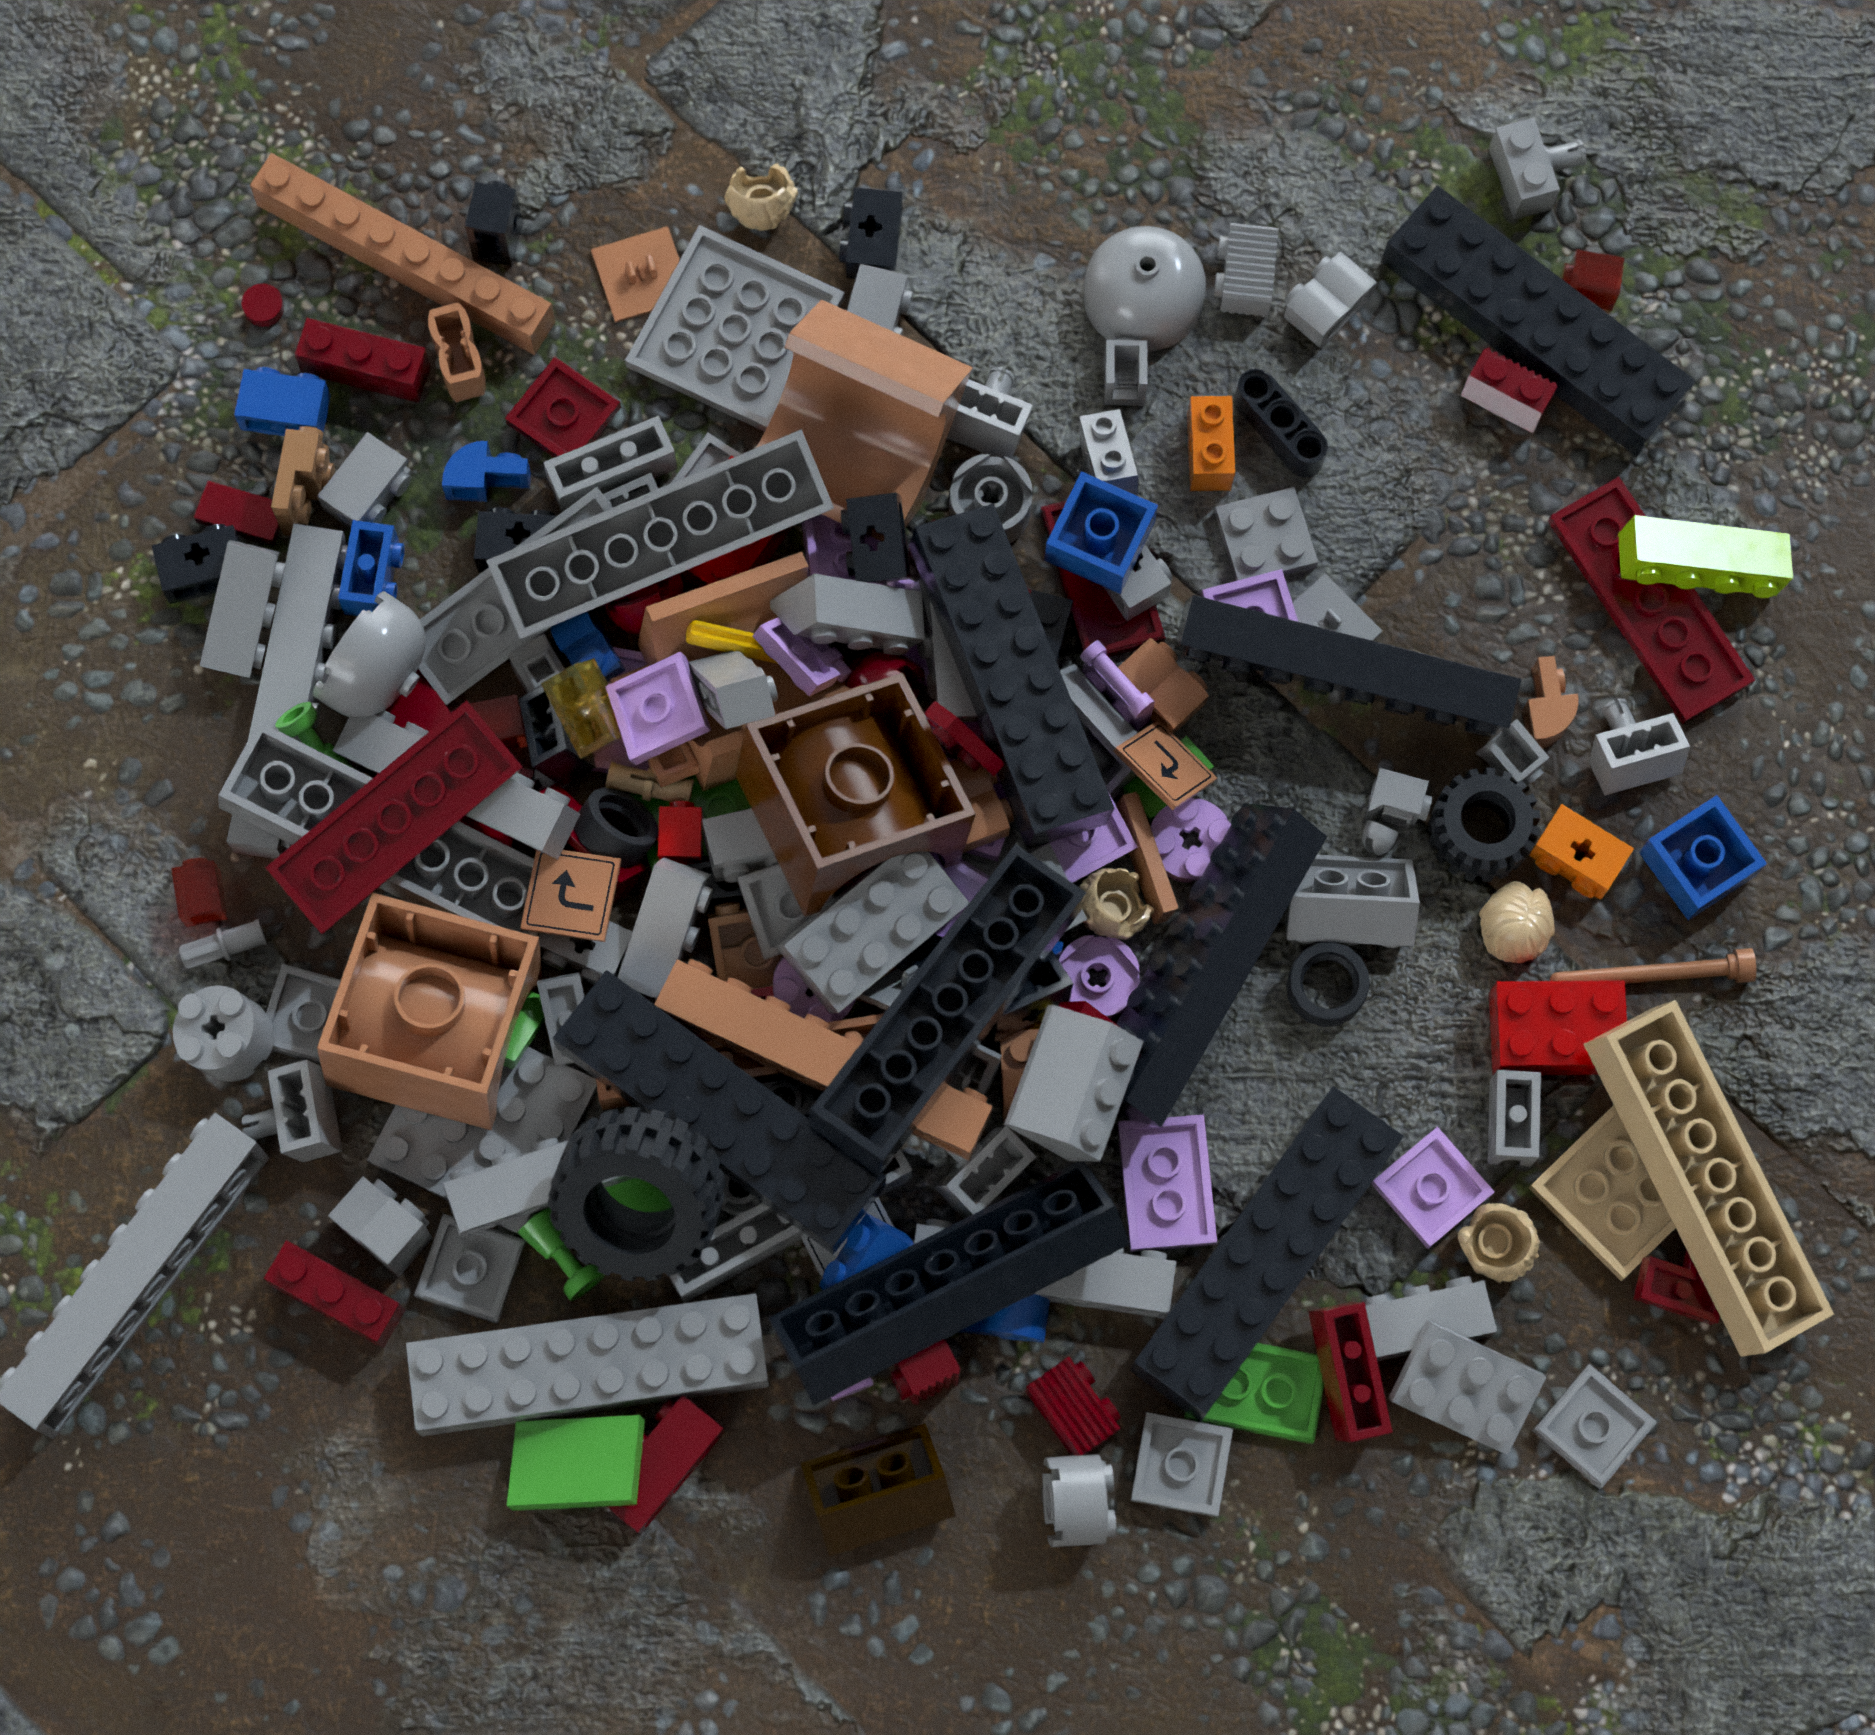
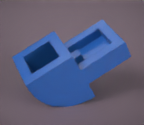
(474, 470)
(585, 639)
(1020, 1321)

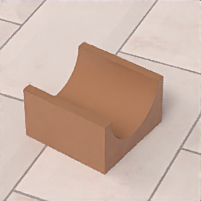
(867, 407)
(740, 604)
(428, 1010)

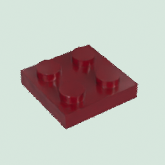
(562, 410)

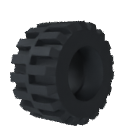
(1501, 797)

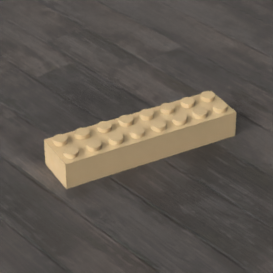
(1709, 1179)

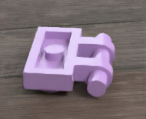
(807, 663)

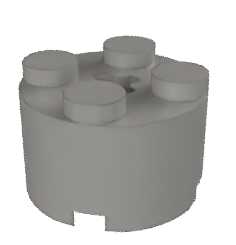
(994, 480)
(222, 1033)
(1078, 1500)

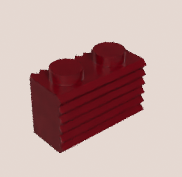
(1509, 390)
(926, 1373)
(1073, 1407)

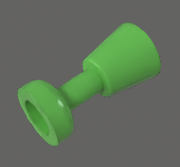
(299, 723)
(545, 1239)

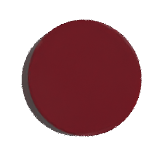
(262, 305)

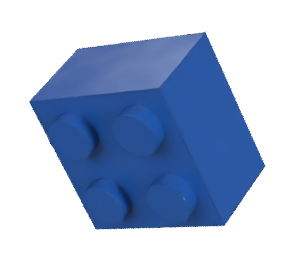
(1100, 532)
(1702, 857)

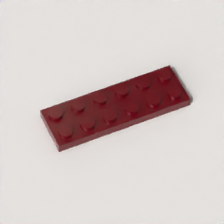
(1661, 622)
(394, 817)

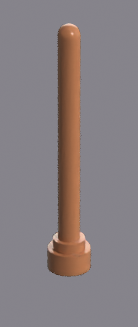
(1737, 966)

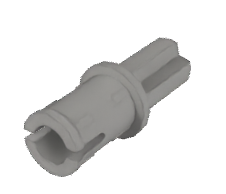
(222, 944)

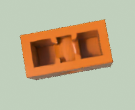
(1211, 443)
(1602, 857)

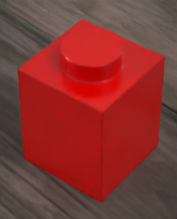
(681, 832)

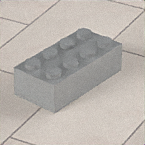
(871, 927)

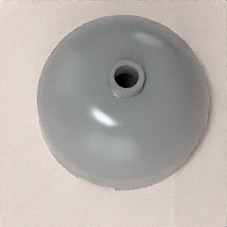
(1145, 287)
(374, 660)

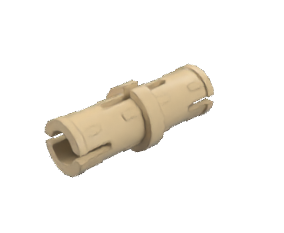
(645, 784)

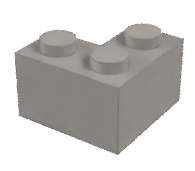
(381, 1225)

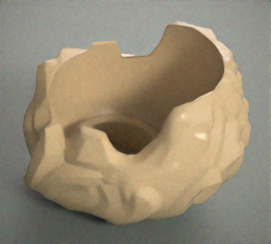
(761, 200)
(1114, 903)
(1517, 923)
(1500, 1242)

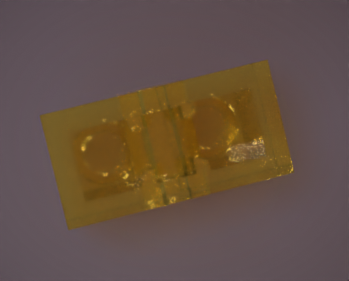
(584, 707)

